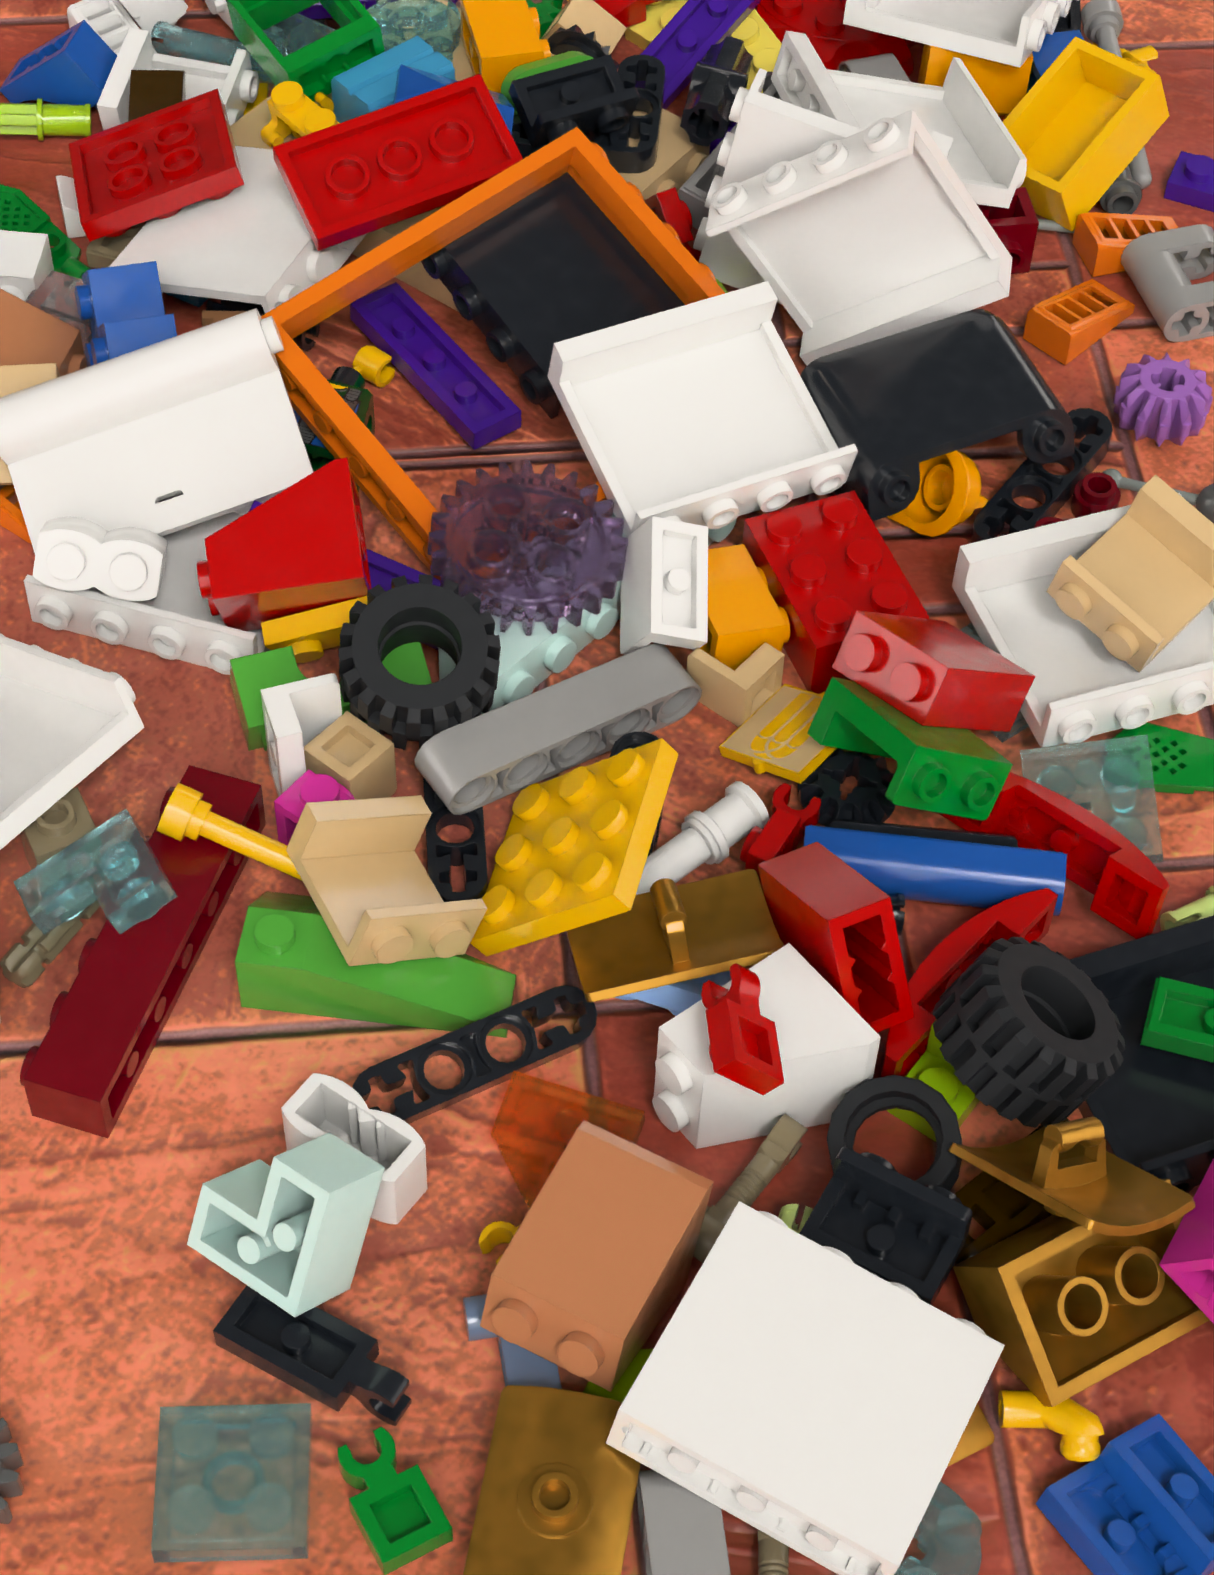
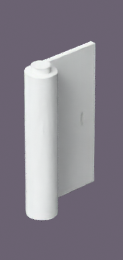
(158, 422)

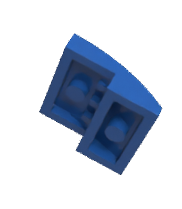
(1138, 1506)

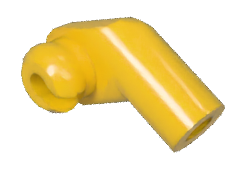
(1077, 1424)

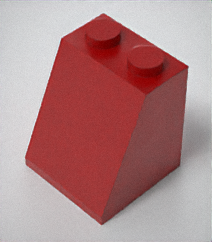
(289, 552)

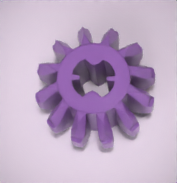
(1162, 399)

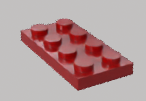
(396, 161)

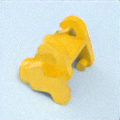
(296, 113)

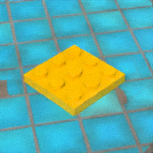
(575, 848)

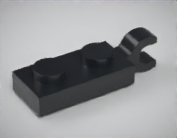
(313, 1355)

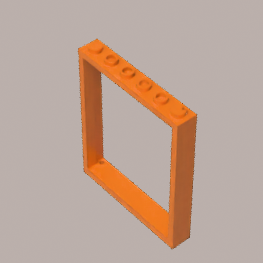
(332, 417)

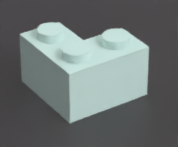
(291, 1224)

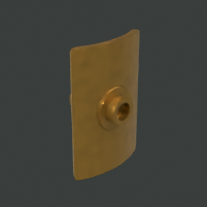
(675, 936)
(1080, 1180)
(553, 1488)

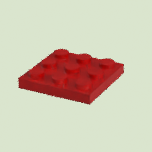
(154, 166)

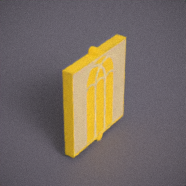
(777, 736)

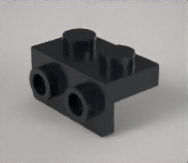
(573, 96)
(890, 1223)

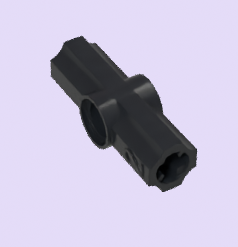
(714, 90)

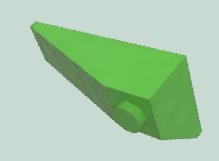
(296, 967)

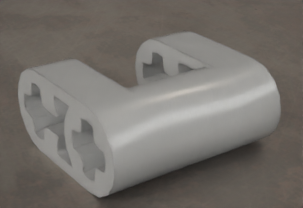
(1162, 271)

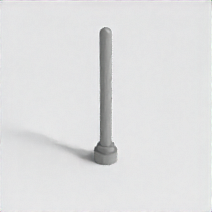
(1102, 24)

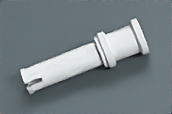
(706, 836)

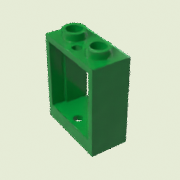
(317, 62)

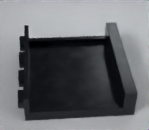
(547, 276)
(1158, 1101)

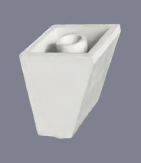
(822, 1054)

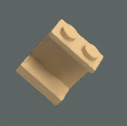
(1142, 576)
(373, 886)

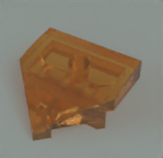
(540, 1121)

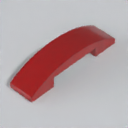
(1099, 858)
(1019, 916)

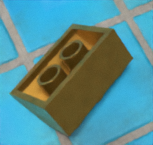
(1075, 1303)

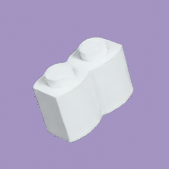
(83, 555)
(332, 1106)

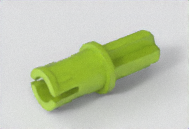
(45, 119)

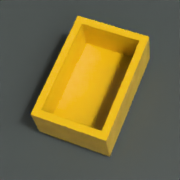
(1083, 128)

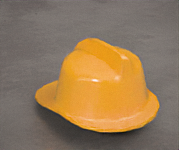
(945, 496)

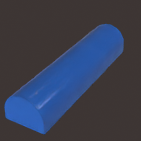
(943, 868)

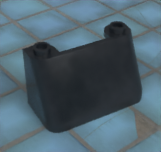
(932, 396)

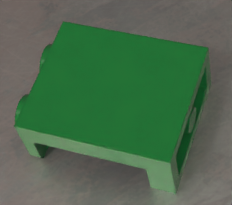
(936, 767)

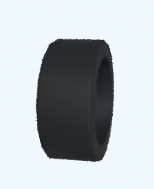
(904, 1094)

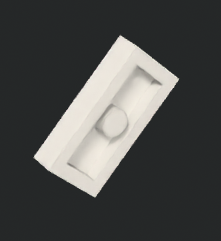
(665, 586)
(293, 718)

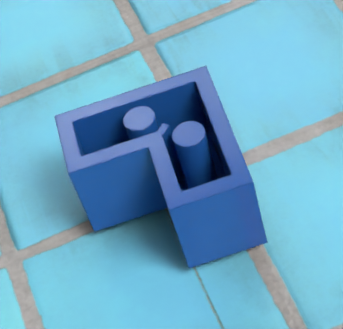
(122, 310)

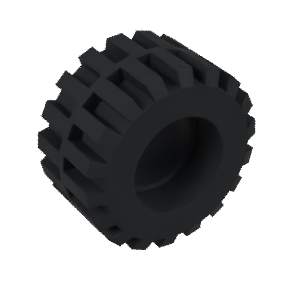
(418, 615)
(1028, 1032)

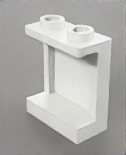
(235, 82)

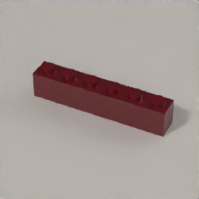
(134, 978)

